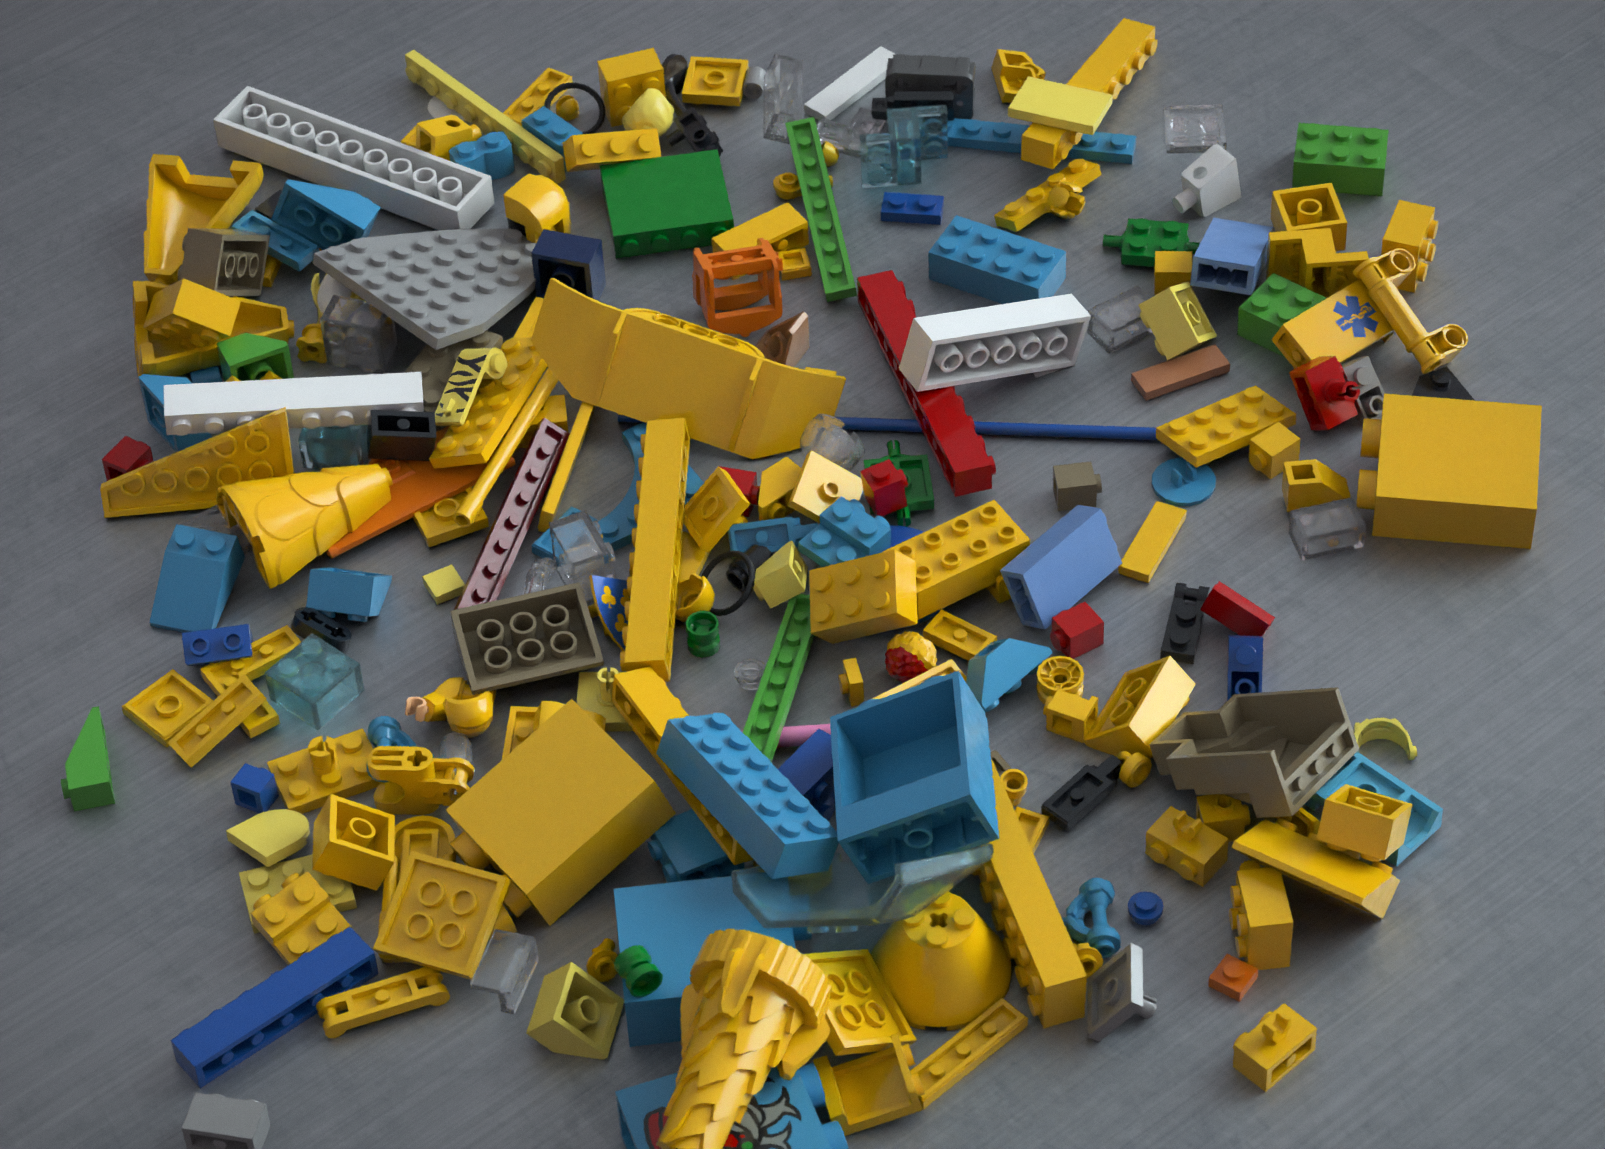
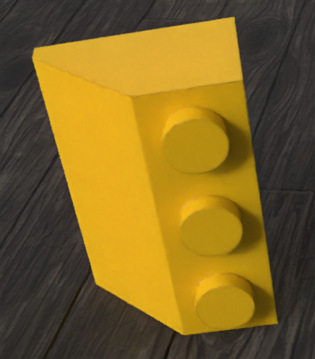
(1141, 708)

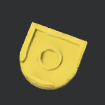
(271, 835)

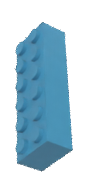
(748, 795)

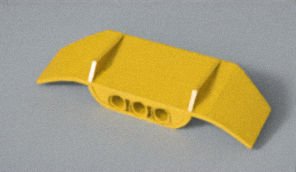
(673, 369)

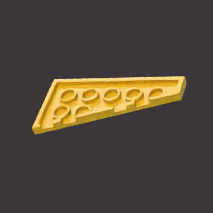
(193, 474)

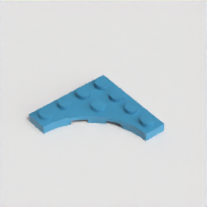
(619, 523)

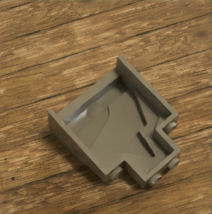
(1260, 748)

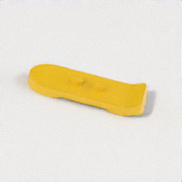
(420, 834)

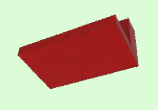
(1236, 612)

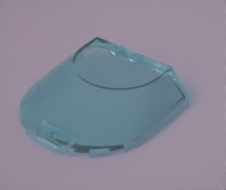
(844, 897)

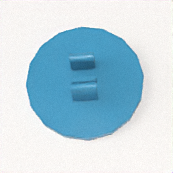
(1182, 483)

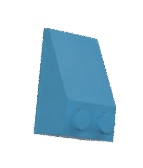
(324, 213)
(195, 579)

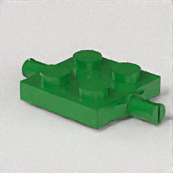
(1146, 237)
(917, 472)

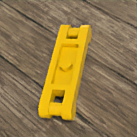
(381, 1000)

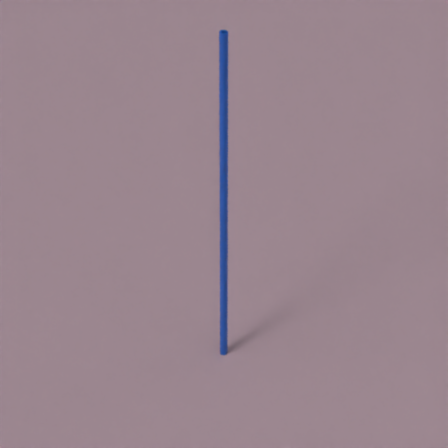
(996, 428)

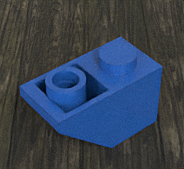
(1244, 665)

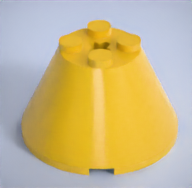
(943, 965)

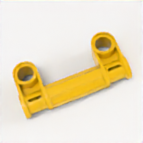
(1382, 278)

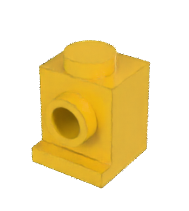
(1070, 715)

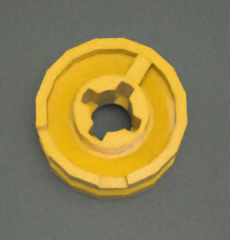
(1060, 674)

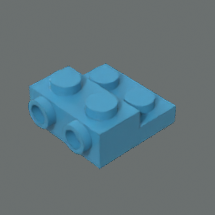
(845, 534)

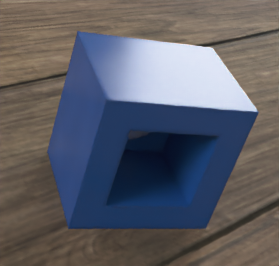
(254, 788)

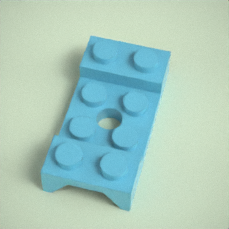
(1365, 774)

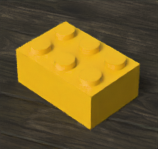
(191, 315)
(863, 596)

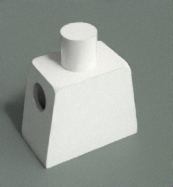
(1209, 183)

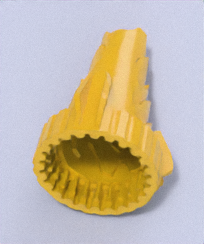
(743, 1013)

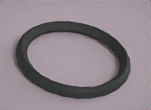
(592, 92)
(751, 571)

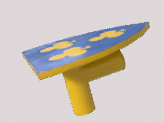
(609, 605)

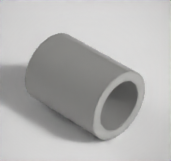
(754, 82)

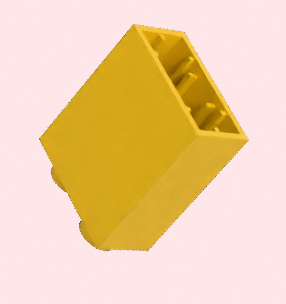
(1452, 470)
(558, 814)

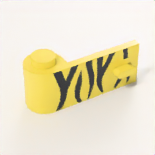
(464, 382)

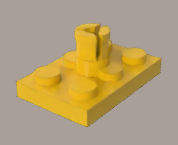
(323, 769)

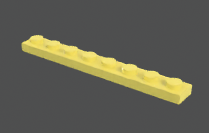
(484, 115)

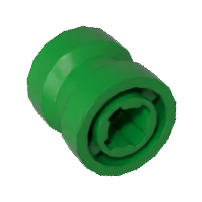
(703, 634)
(640, 974)

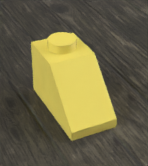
(781, 576)

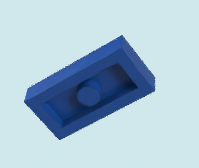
(912, 208)

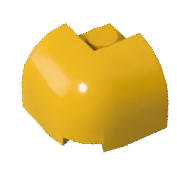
(538, 206)

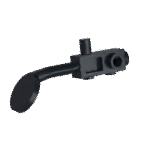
(689, 123)

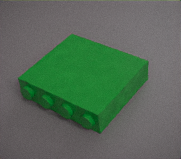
(665, 203)

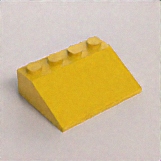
(1320, 867)

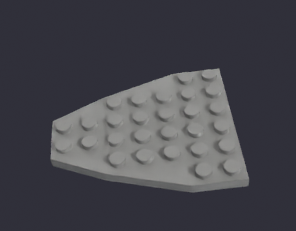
(438, 281)

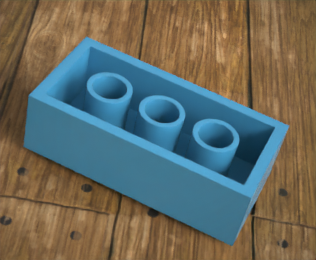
(995, 263)

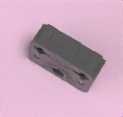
(934, 74)

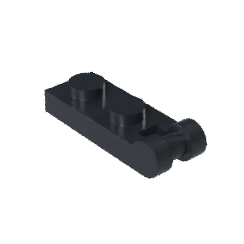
(1184, 624)

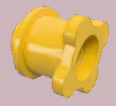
(311, 344)

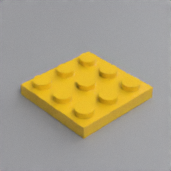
(441, 915)
(861, 1004)

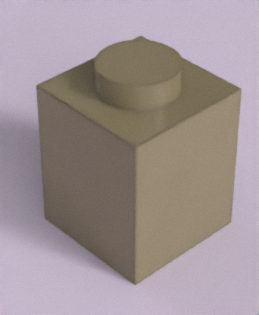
(1075, 485)

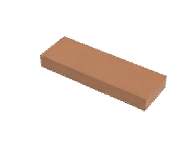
(1180, 372)

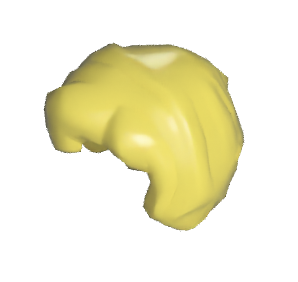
(649, 112)

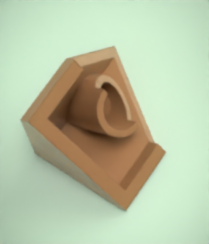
(786, 341)

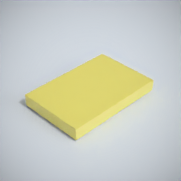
(1060, 105)

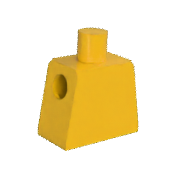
(443, 133)

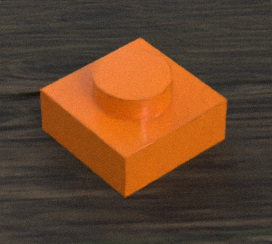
(1233, 977)

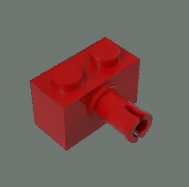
(1324, 392)

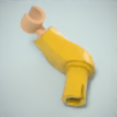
(431, 707)

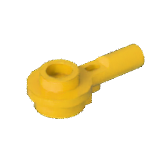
(788, 186)

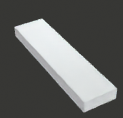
(849, 86)

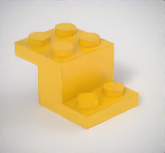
(1311, 260)

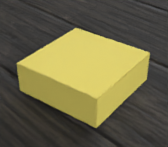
(443, 584)

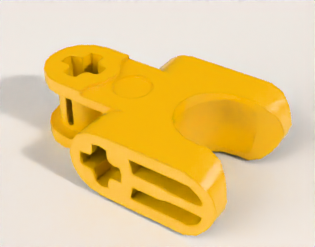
(416, 779)

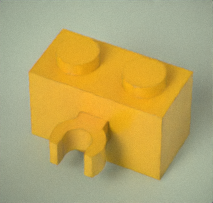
(1186, 846)
(1274, 1047)

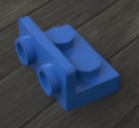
(217, 645)

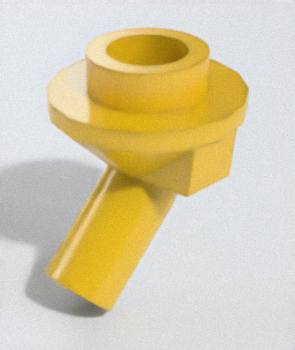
(1090, 958)
(602, 960)

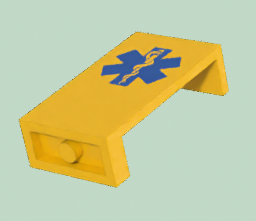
(1334, 327)

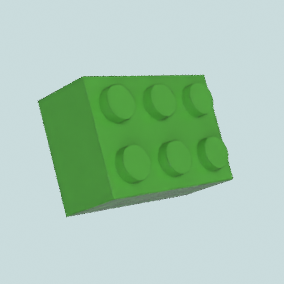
(1342, 156)
(1271, 307)

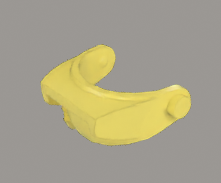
(1384, 729)

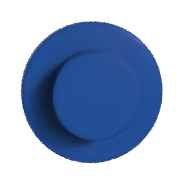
(1145, 908)

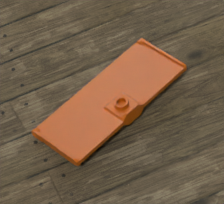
(414, 489)

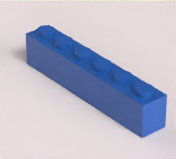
(273, 1007)

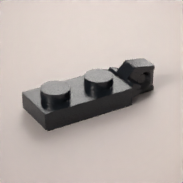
(911, 99)
(1082, 793)

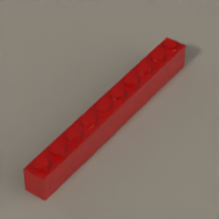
(938, 410)

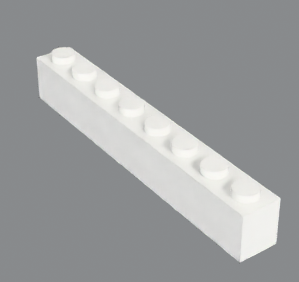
(308, 401)

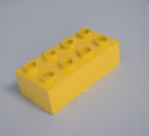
(962, 555)

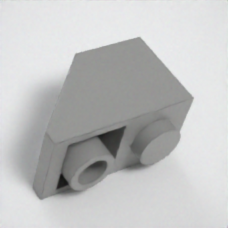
(1371, 395)

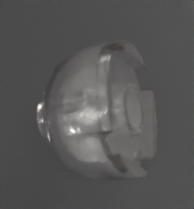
(828, 439)

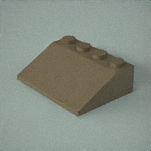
(526, 638)

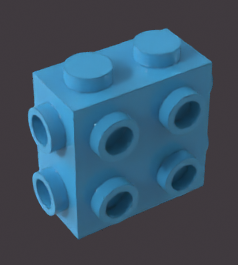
(689, 850)

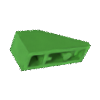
(88, 767)

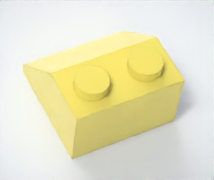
(1176, 320)
(575, 1014)

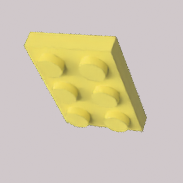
(269, 881)

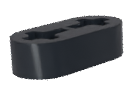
(312, 621)

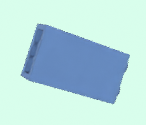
(1231, 256)
(1061, 566)

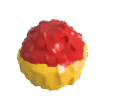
(909, 656)

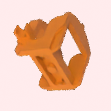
(728, 263)

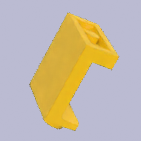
(871, 1088)

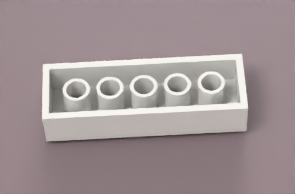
(994, 342)

